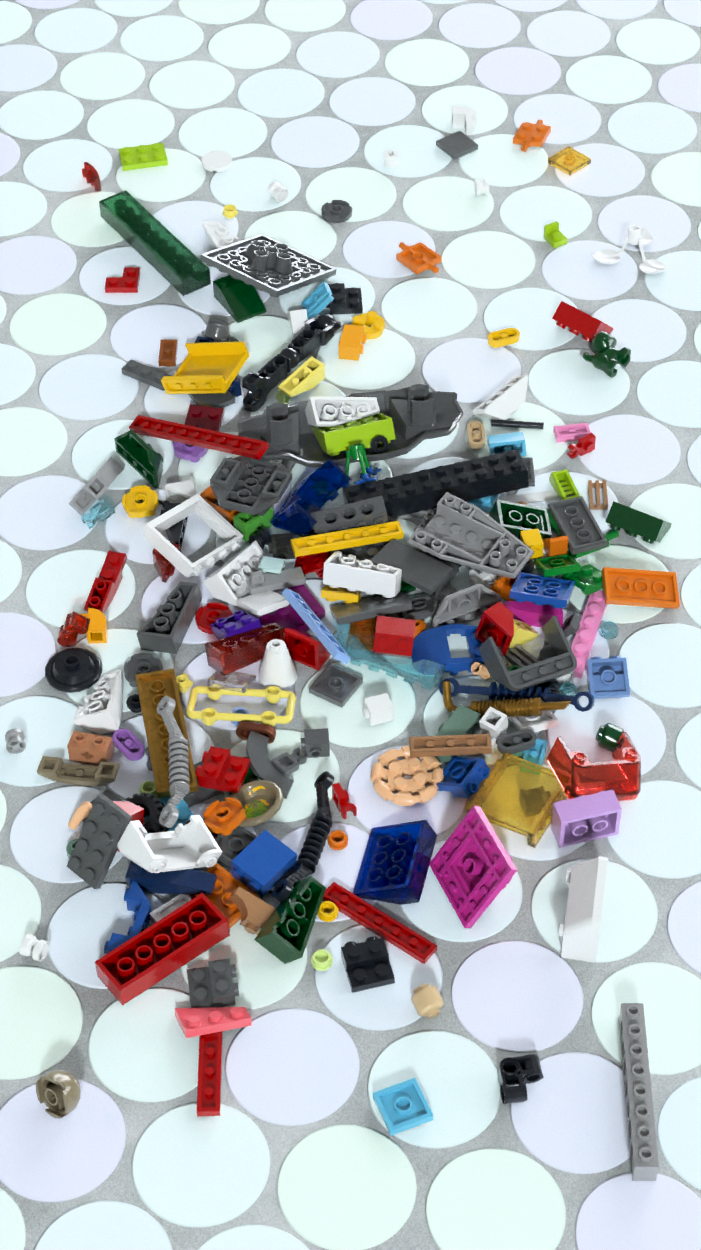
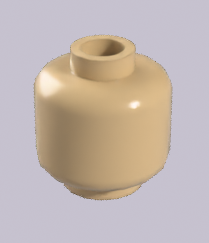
(427, 1000)

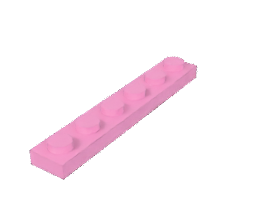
(588, 630)

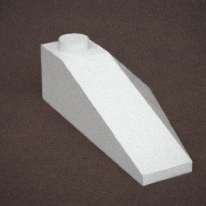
(339, 410)
(229, 580)

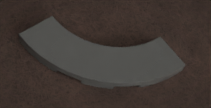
(261, 764)

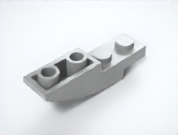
(96, 486)

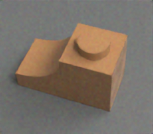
(252, 909)

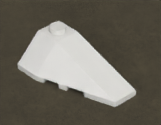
(104, 706)

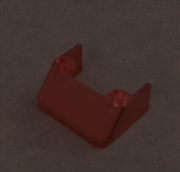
(583, 777)

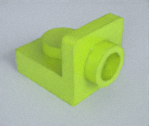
(553, 235)

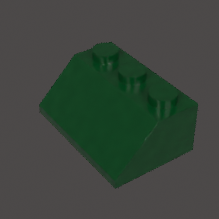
(637, 523)

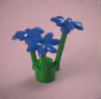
(357, 452)

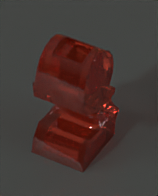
(73, 625)

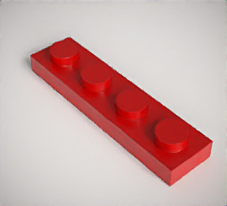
(209, 1074)

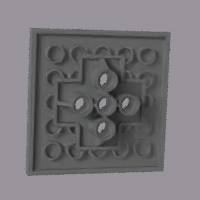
(268, 265)

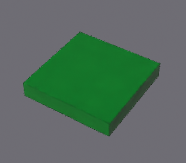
(557, 565)

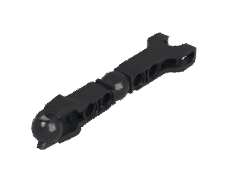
(270, 375)

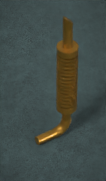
(511, 707)

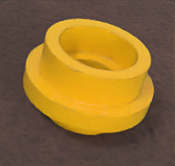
(328, 906)

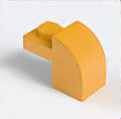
(97, 628)

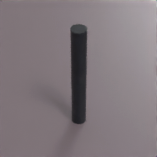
(517, 424)

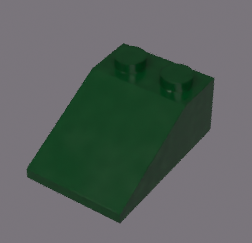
(238, 298)
(521, 517)

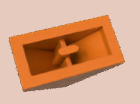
(555, 545)

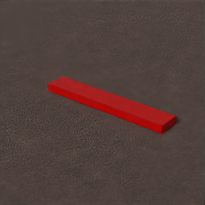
(380, 923)

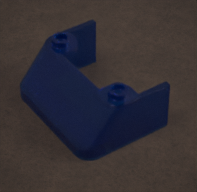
(310, 497)

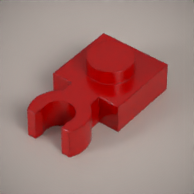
(584, 445)

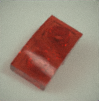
(91, 176)

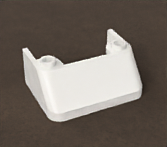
(584, 910)

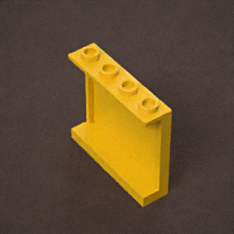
(207, 368)

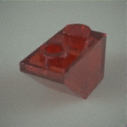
(162, 565)

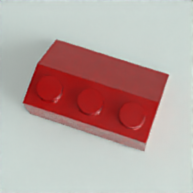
(579, 322)

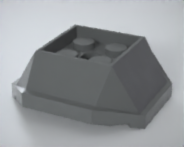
(249, 484)

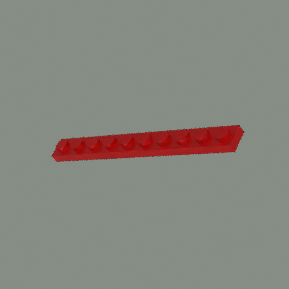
(199, 437)

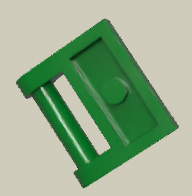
(587, 579)

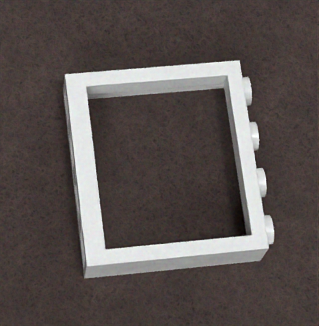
(210, 516)

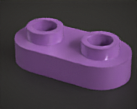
(131, 748)

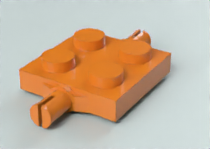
(531, 135)
(418, 258)

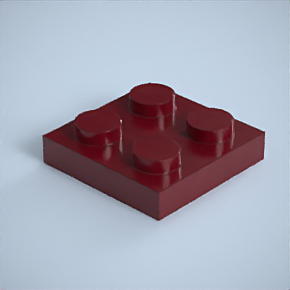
(205, 417)

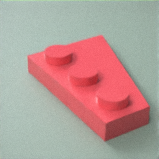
(211, 1019)

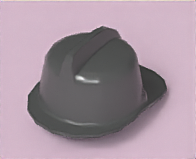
(218, 330)

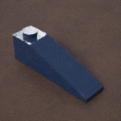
(172, 882)

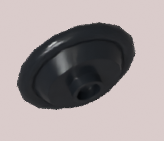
(73, 670)

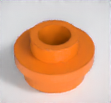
(337, 836)

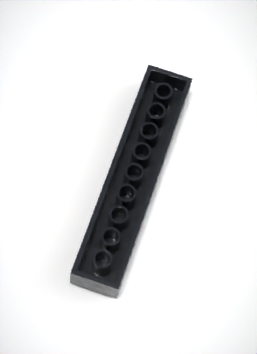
(463, 479)

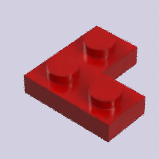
(127, 284)

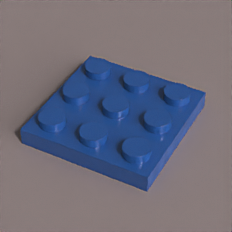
(542, 590)

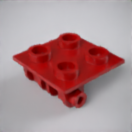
(312, 563)

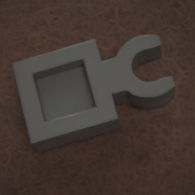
(289, 763)

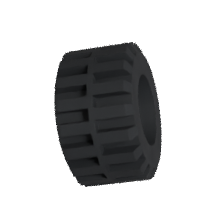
(153, 808)

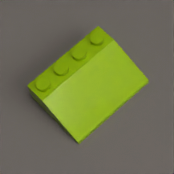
(354, 432)

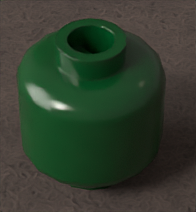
(608, 736)

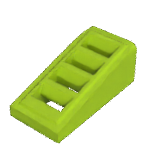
(563, 475)

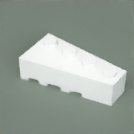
(361, 575)

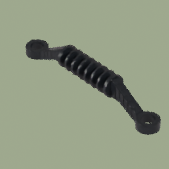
(314, 841)

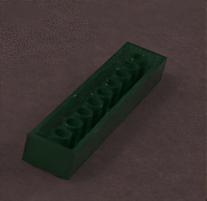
(155, 243)

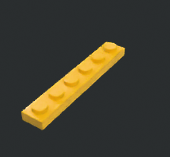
(346, 538)

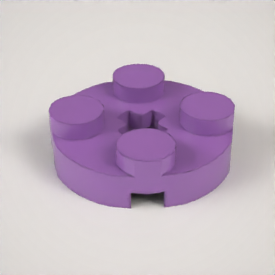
(185, 452)

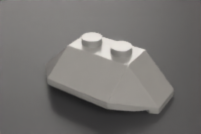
(465, 605)

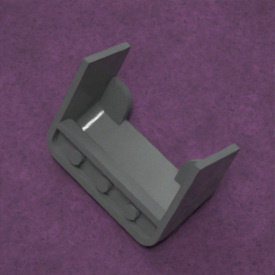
(555, 661)

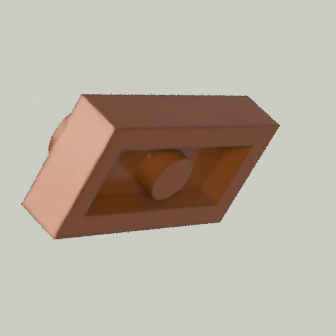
(168, 352)

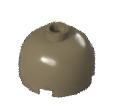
(59, 1092)

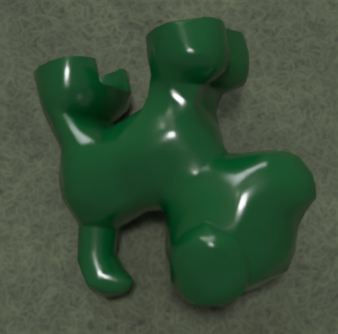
(606, 354)

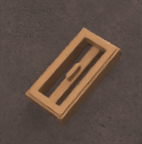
(597, 486)

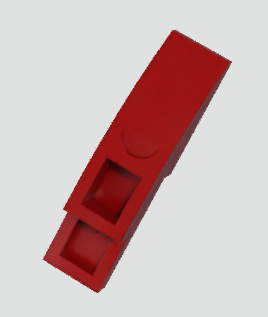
(107, 583)

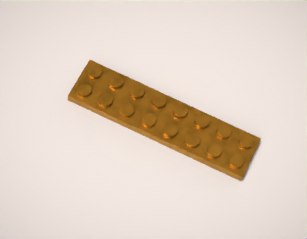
(151, 690)

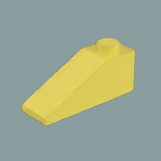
(304, 378)

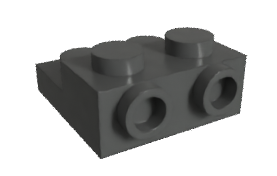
(213, 985)

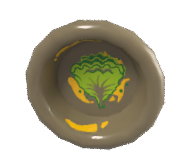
(260, 801)

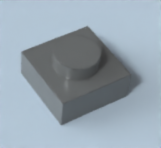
(571, 624)

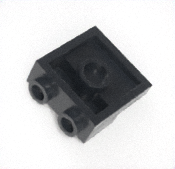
(345, 300)
(367, 964)

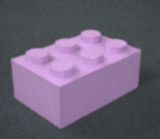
(586, 818)

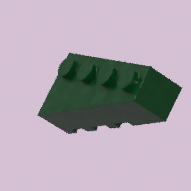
(292, 921)

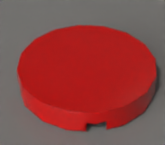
(209, 614)

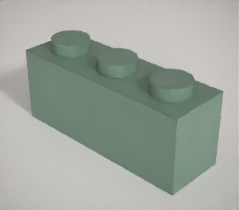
(460, 722)

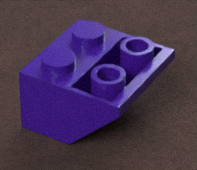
(236, 623)

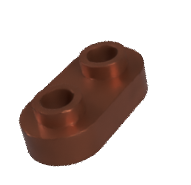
(244, 728)

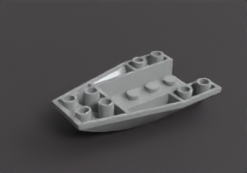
(471, 539)

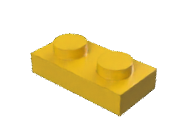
(335, 594)

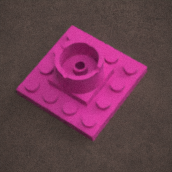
(472, 867)

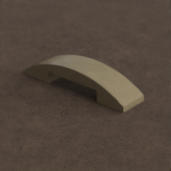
(77, 774)

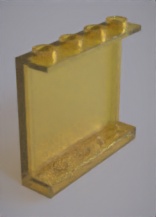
(519, 797)

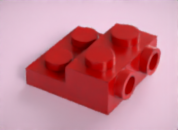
(222, 770)

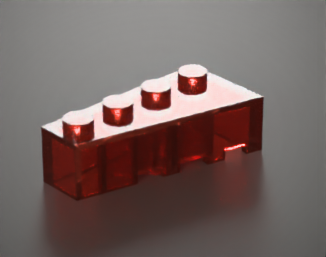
(241, 649)

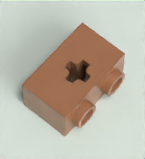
(90, 748)

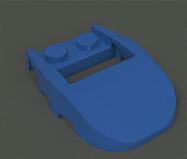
(433, 645)

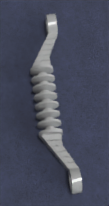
(178, 763)

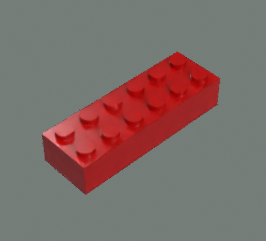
(162, 948)

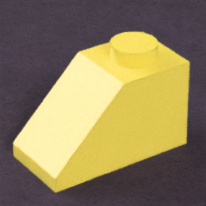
(522, 633)

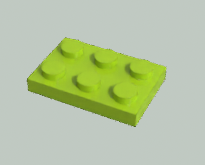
(143, 156)

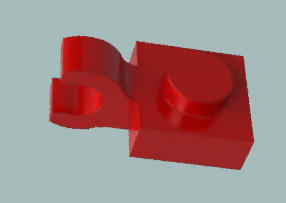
(340, 798)

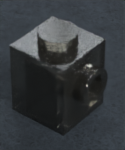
(281, 546)

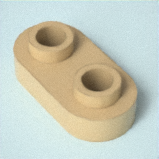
(476, 435)

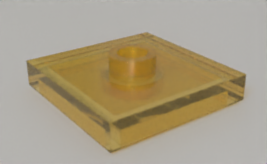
(569, 160)

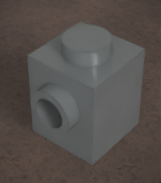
(316, 743)

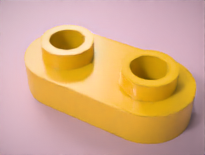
(503, 337)

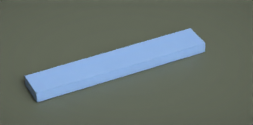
(316, 626)

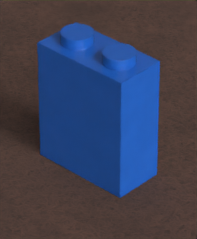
(263, 863)

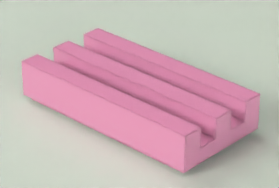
(571, 432)

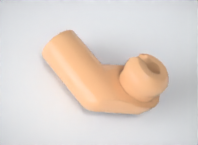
(80, 814)

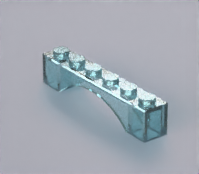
(423, 671)

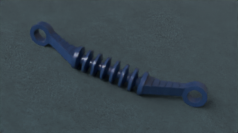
(501, 692)

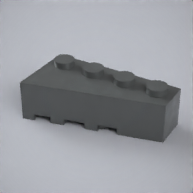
(172, 620)

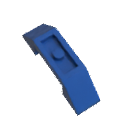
(136, 902)

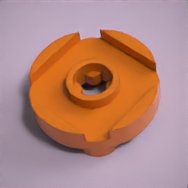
(232, 812)

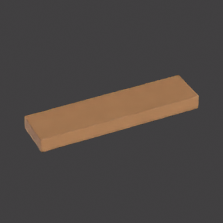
(450, 745)

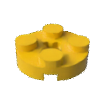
(370, 319)
(144, 509)

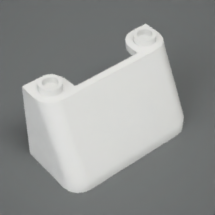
(180, 849)

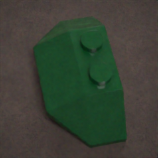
(140, 456)

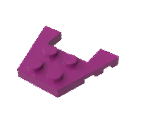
(288, 617)

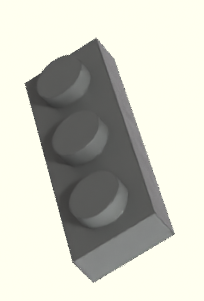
(144, 374)

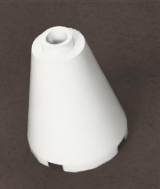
(277, 666)

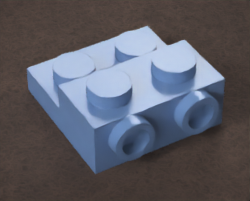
(608, 677)

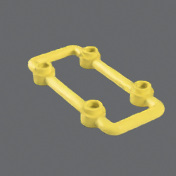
(272, 694)

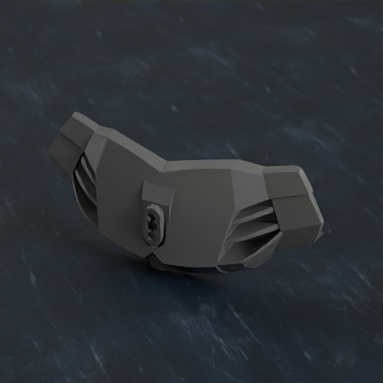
(414, 415)

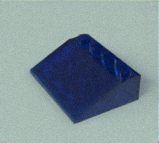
(396, 863)

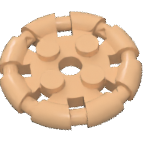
(400, 768)

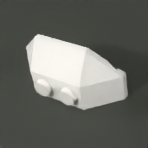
(504, 400)

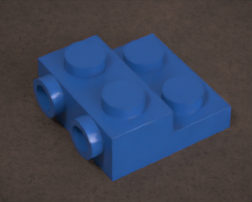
(463, 776)

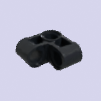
(524, 1070)

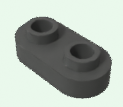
(516, 741)

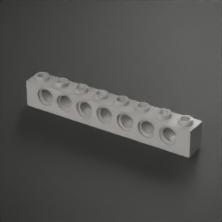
(638, 1092)

